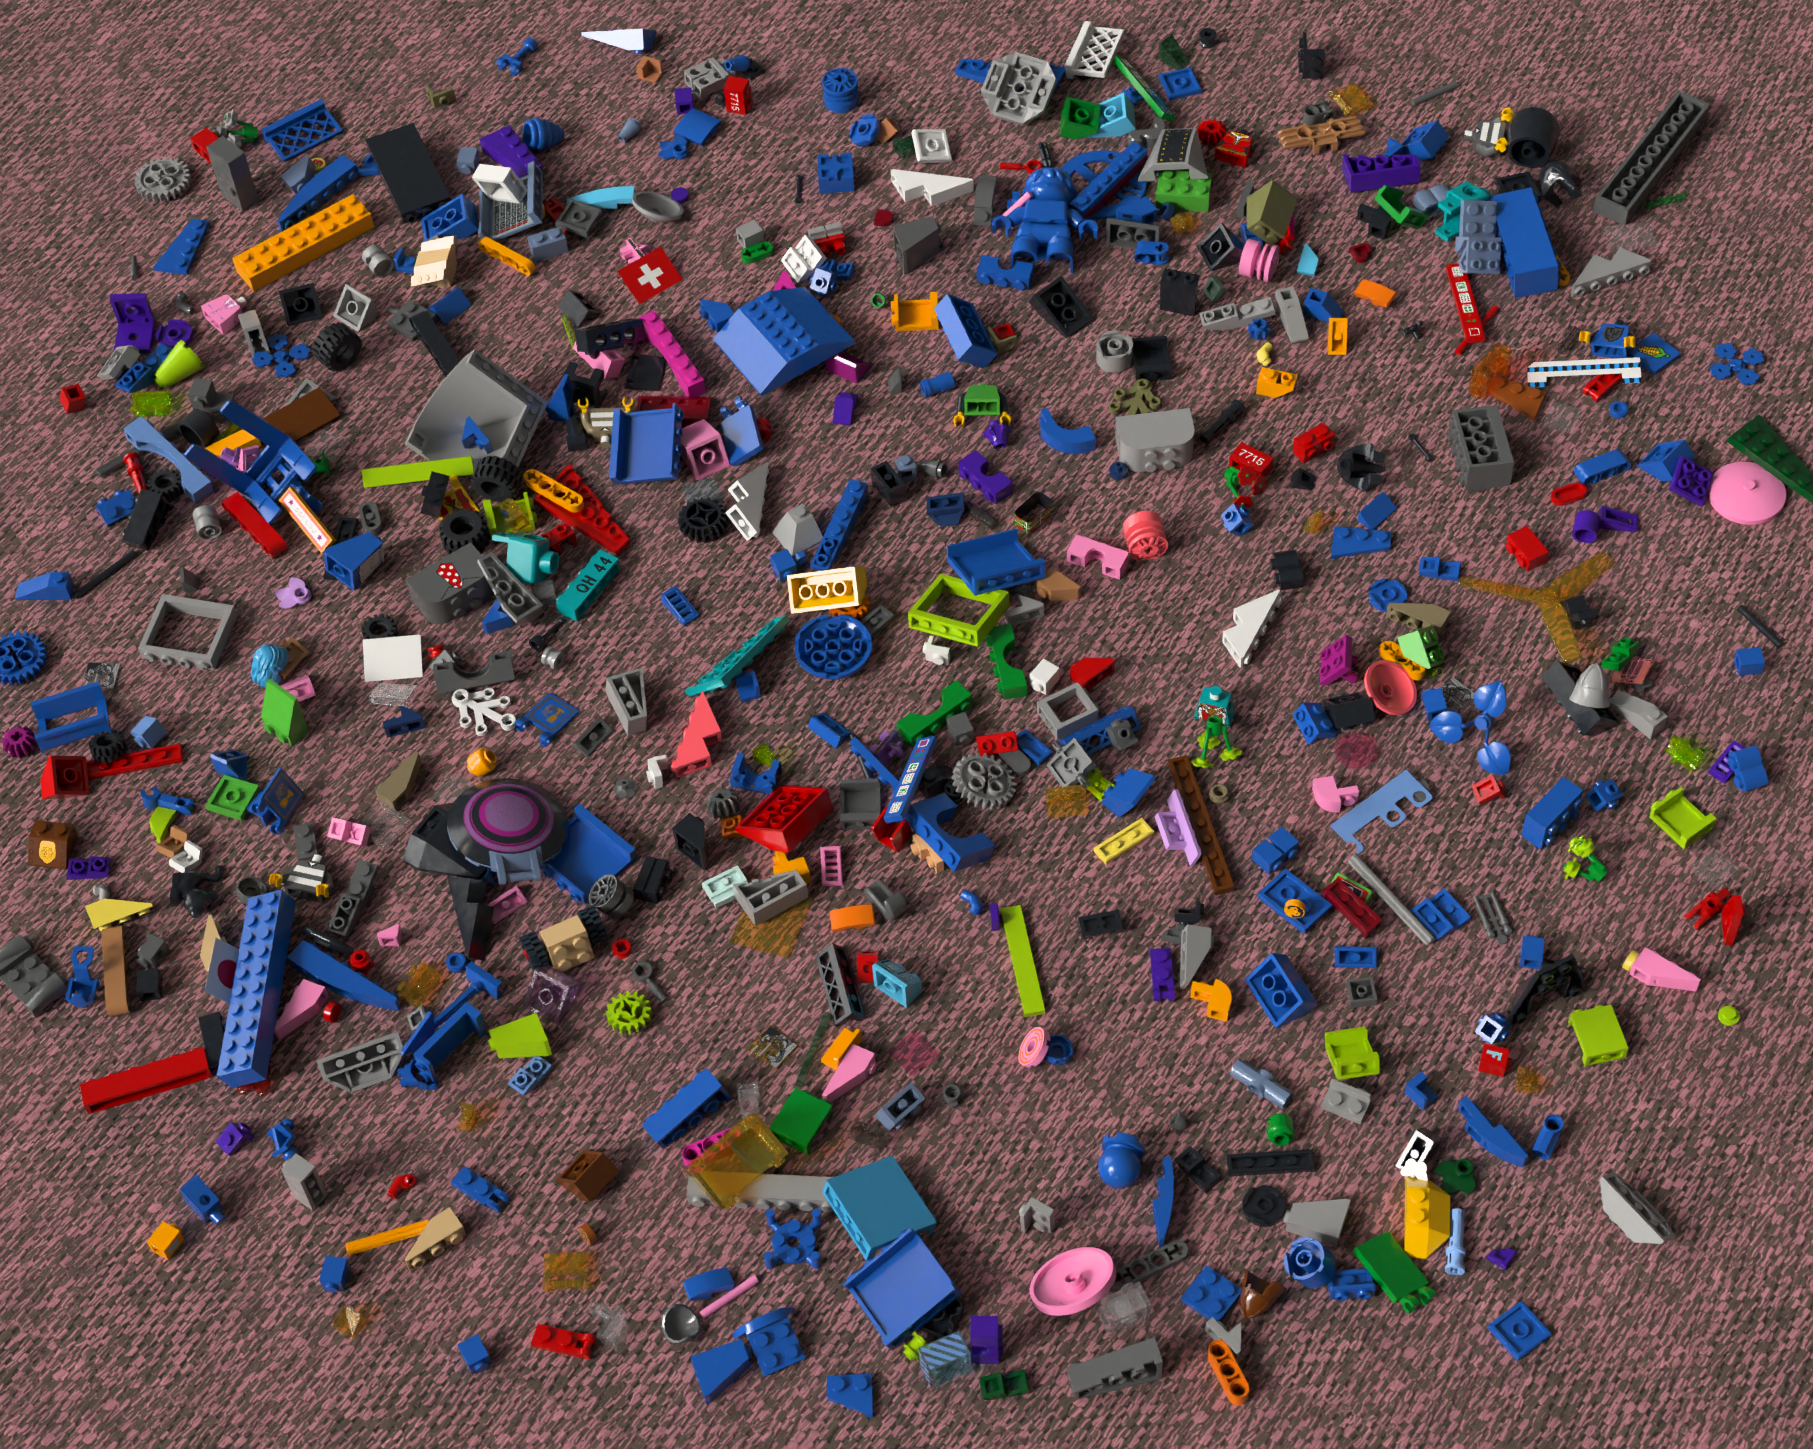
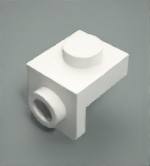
(936, 654)
(655, 766)
(187, 859)

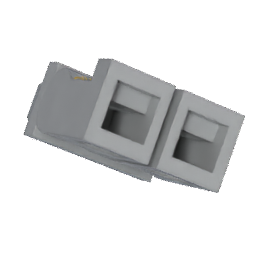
(707, 77)

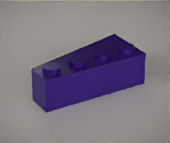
(508, 150)
(1376, 172)

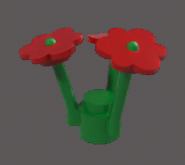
(1244, 476)

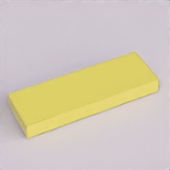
(1123, 841)

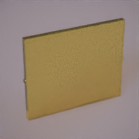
(774, 934)

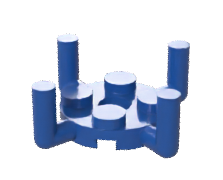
(793, 1229)

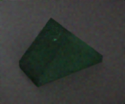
(1172, 54)

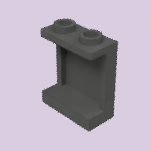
(859, 803)

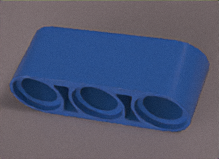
(1602, 466)

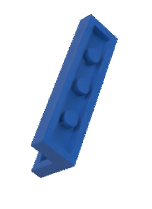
(1100, 725)

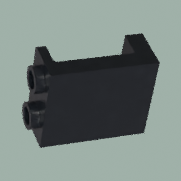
(1179, 292)
(1151, 359)

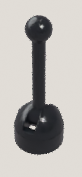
(540, 641)

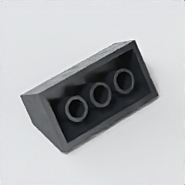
(1590, 721)

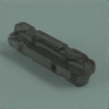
(1569, 340)

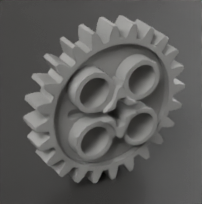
(162, 179)
(997, 781)

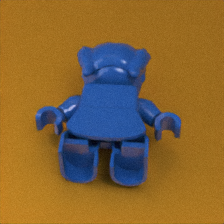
(1046, 219)

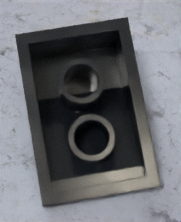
(1061, 307)

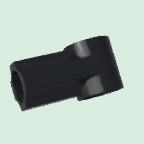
(575, 436)

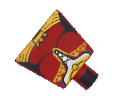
(1234, 148)

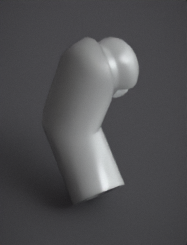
(102, 891)

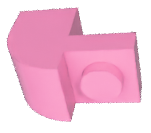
(1330, 797)

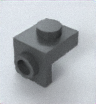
(447, 656)

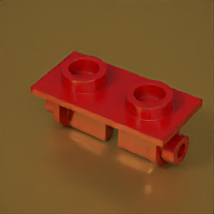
(997, 743)

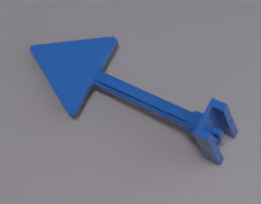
(480, 981)

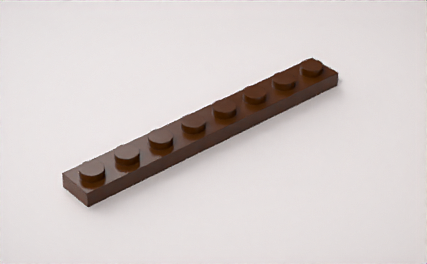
(1200, 821)

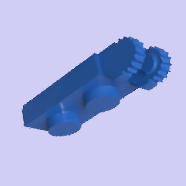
(479, 1189)

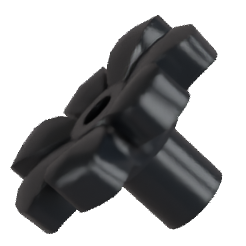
(1414, 329)

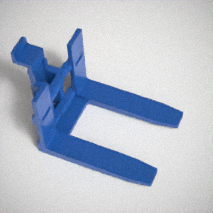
(279, 453)

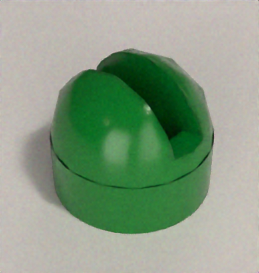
(877, 303)

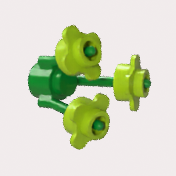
(1584, 848)

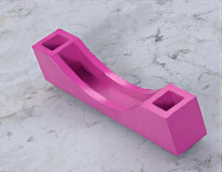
(683, 369)

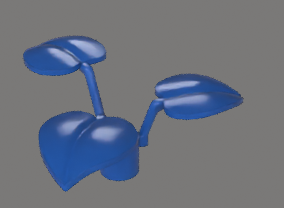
(1491, 700)

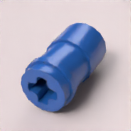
(939, 383)

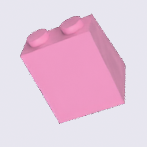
(703, 449)

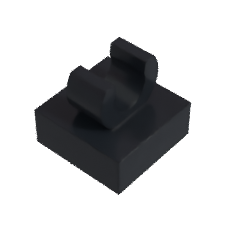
(754, 71)

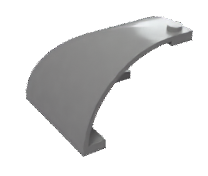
(494, 401)

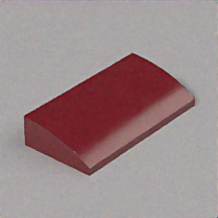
(694, 408)

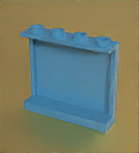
(877, 1205)

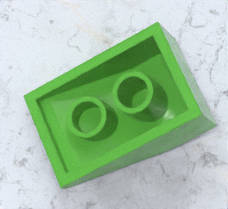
(282, 714)

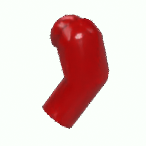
(401, 1183)

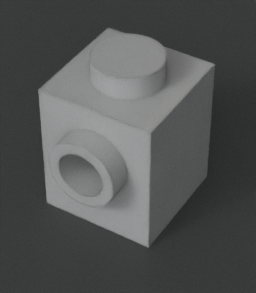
(750, 234)

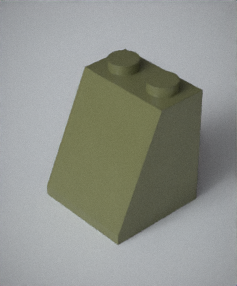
(1270, 212)

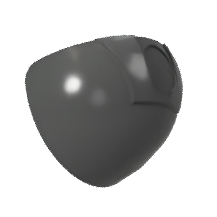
(680, 1324)

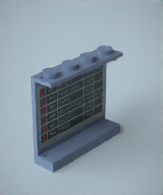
(503, 218)

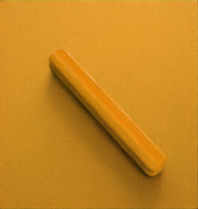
(386, 1237)

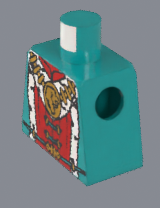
(1215, 703)

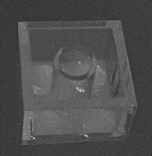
(1124, 1309)

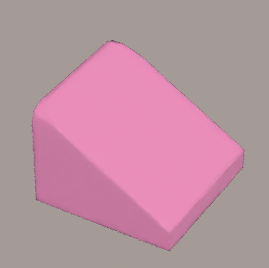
(391, 936)

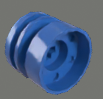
(840, 90)

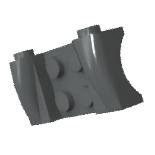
(29, 976)

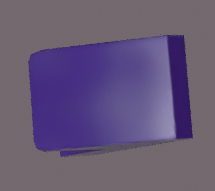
(844, 408)

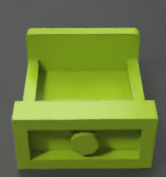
(497, 522)
(1681, 818)
(1598, 1034)
(1351, 1053)

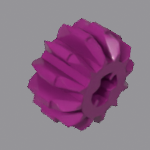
(19, 741)

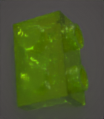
(150, 403)

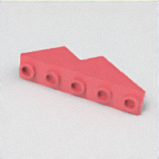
(700, 733)

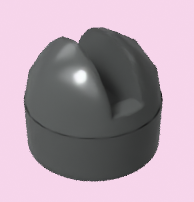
(1179, 1121)

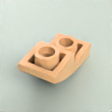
(924, 851)

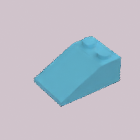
(1115, 117)

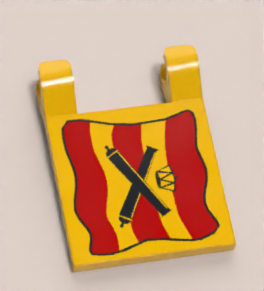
(456, 499)

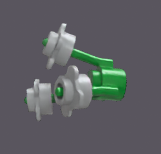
(249, 132)

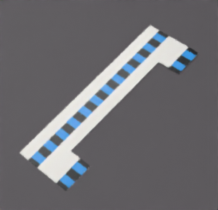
(1628, 367)

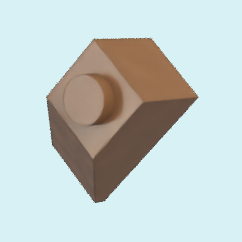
(1057, 587)

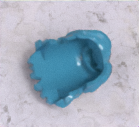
(267, 663)

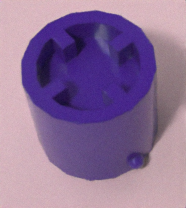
(1586, 526)

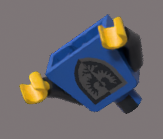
(1610, 340)

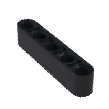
(434, 342)

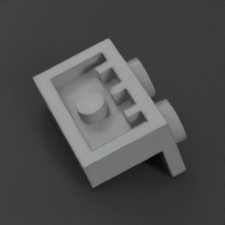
(1346, 1101)
(1036, 1213)

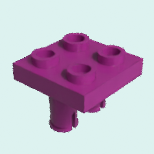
(1337, 662)

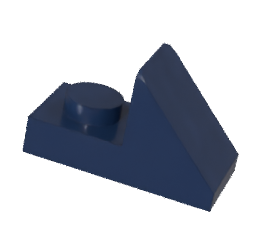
(409, 722)

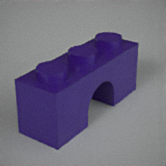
(994, 487)
(986, 1340)

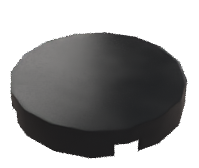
(1263, 1212)

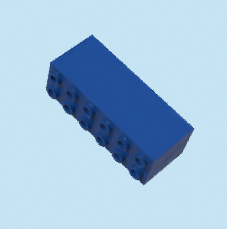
(1525, 243)

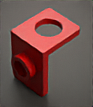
(865, 961)

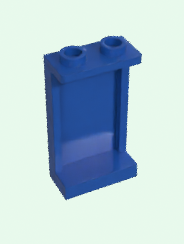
(447, 1039)

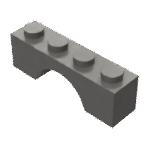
(451, 678)

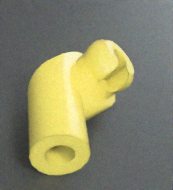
(1262, 354)

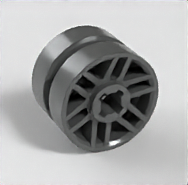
(611, 896)

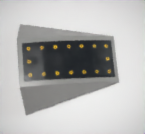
(1175, 151)

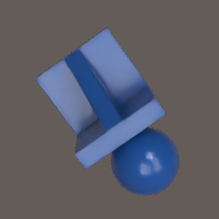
(283, 1137)

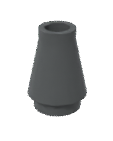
(934, 468)

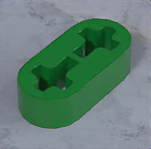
(756, 252)

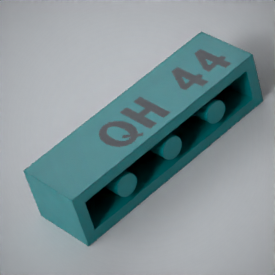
(587, 585)

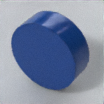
(1618, 409)
(456, 962)

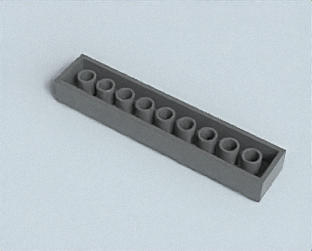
(1651, 158)

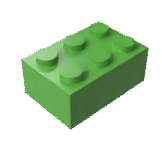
(1182, 191)

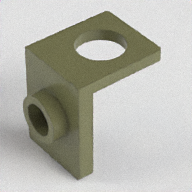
(442, 98)
(999, 345)

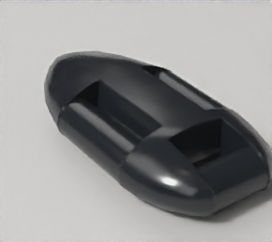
(326, 940)

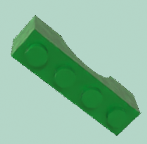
(1011, 680)
(915, 726)

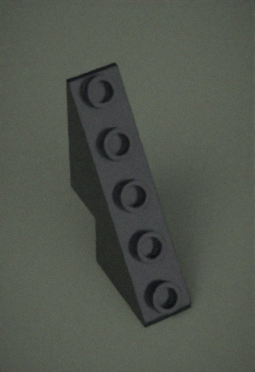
(472, 915)

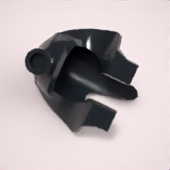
(1555, 172)
(1353, 466)

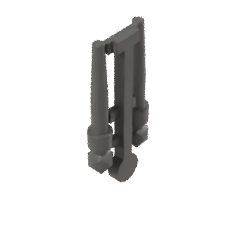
(1501, 939)

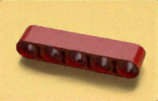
(255, 524)

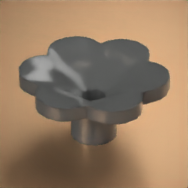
(625, 788)

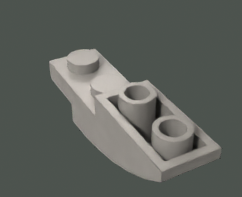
(1234, 317)

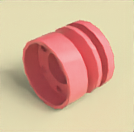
(1145, 535)

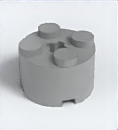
(1114, 351)

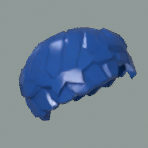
(1059, 1050)

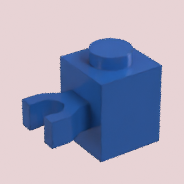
(785, 564)

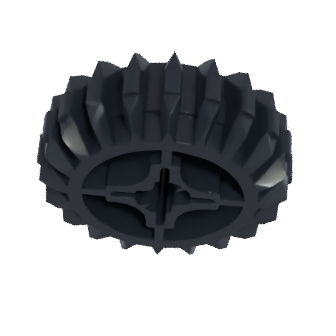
(692, 519)

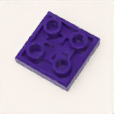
(1691, 481)

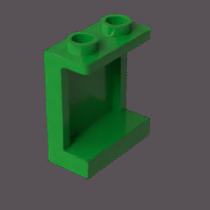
(1390, 198)
(801, 1120)

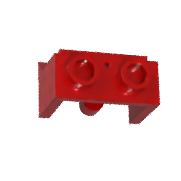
(558, 535)

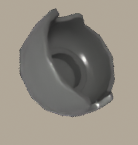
(248, 887)

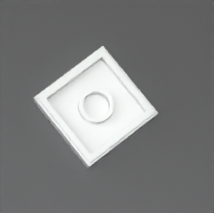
(931, 145)

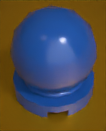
(1120, 1160)

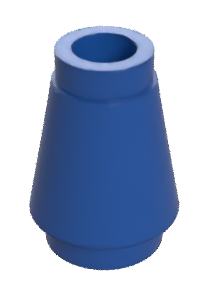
(739, 63)

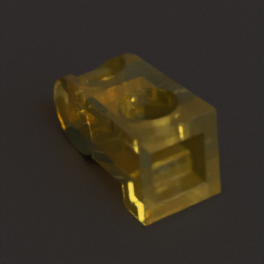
(513, 515)

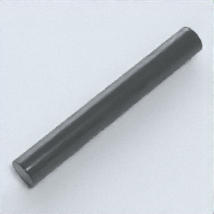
(1434, 93)

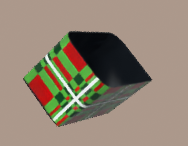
(1027, 506)

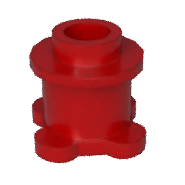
(361, 962)

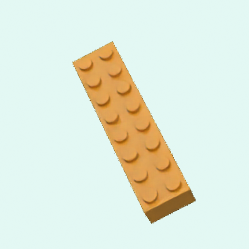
(303, 242)

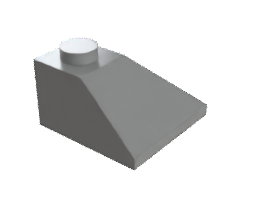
(798, 530)

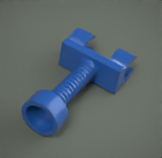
(515, 65)

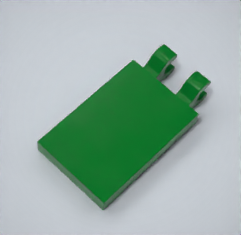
(1394, 1271)

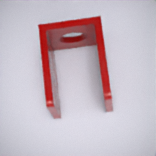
(882, 831)

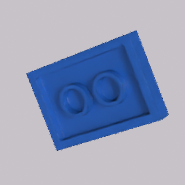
(1288, 887)

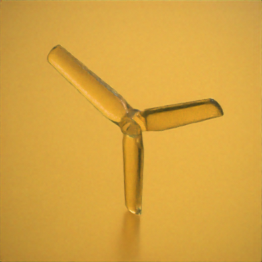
(1549, 600)

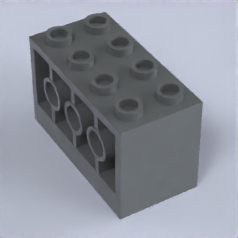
(1480, 448)

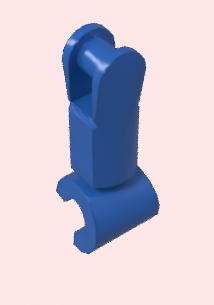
(167, 801)

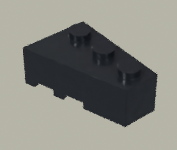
(145, 519)

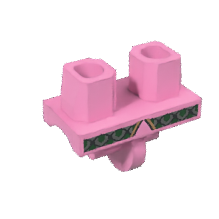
(634, 251)

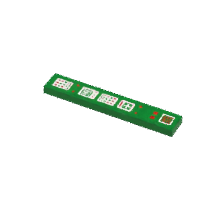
(1144, 88)

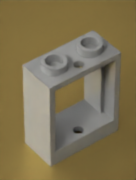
(1069, 726)

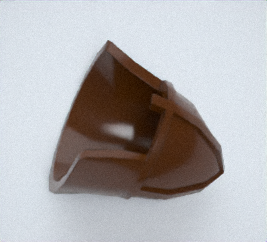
(1258, 1295)

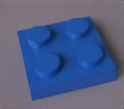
(1211, 1294)

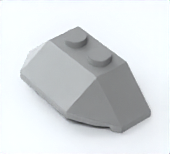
(363, 1063)
(1633, 1212)

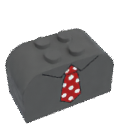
(450, 586)

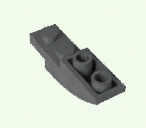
(354, 900)

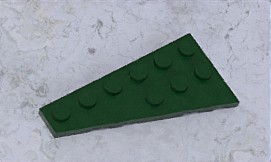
(1769, 451)

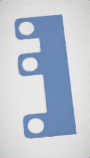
(1379, 804)

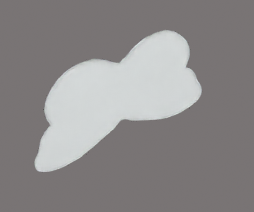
(1413, 1167)

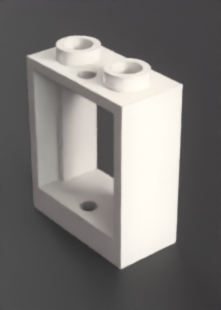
(487, 178)

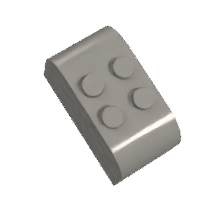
(1155, 440)

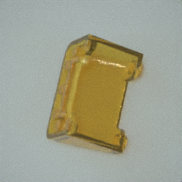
(736, 1160)

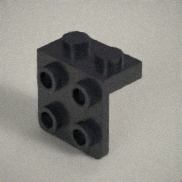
(1311, 60)

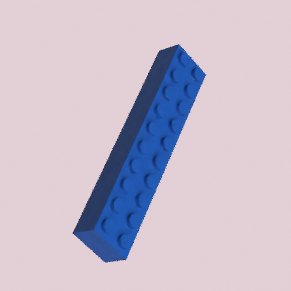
(256, 989)

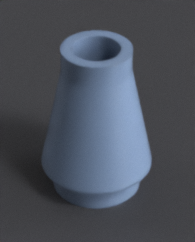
(629, 130)

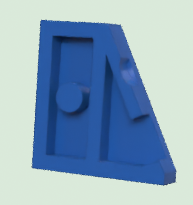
(852, 1392)

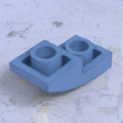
(528, 1078)

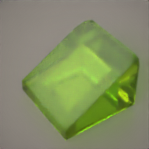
(763, 755)

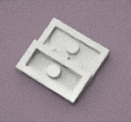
(803, 259)

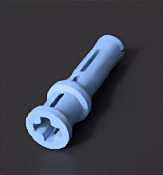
(1455, 1249)

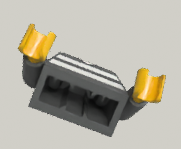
(1489, 135)
(306, 880)

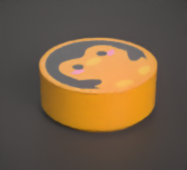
(1294, 908)

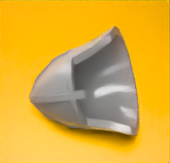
(1591, 688)

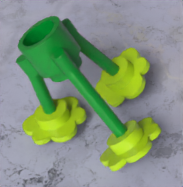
(1209, 740)

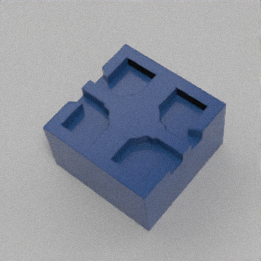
(835, 173)

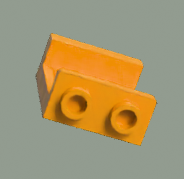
(914, 314)

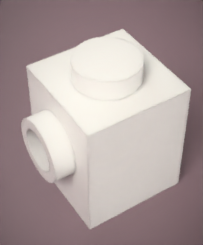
(1044, 676)

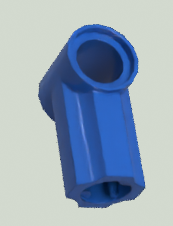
(1548, 1138)

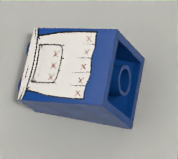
(354, 559)

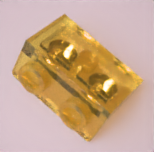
(419, 985)

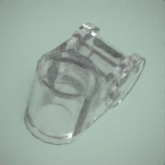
(748, 1098)

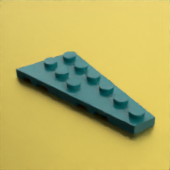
(733, 663)

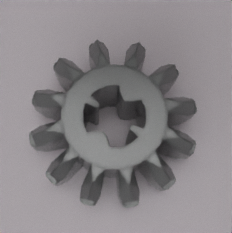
(723, 803)

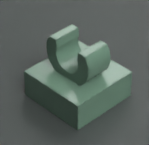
(1214, 289)

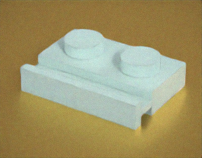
(720, 887)

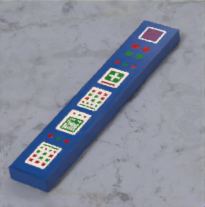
(910, 779)

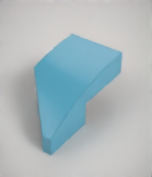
(1308, 262)

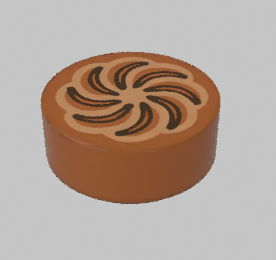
(587, 1234)

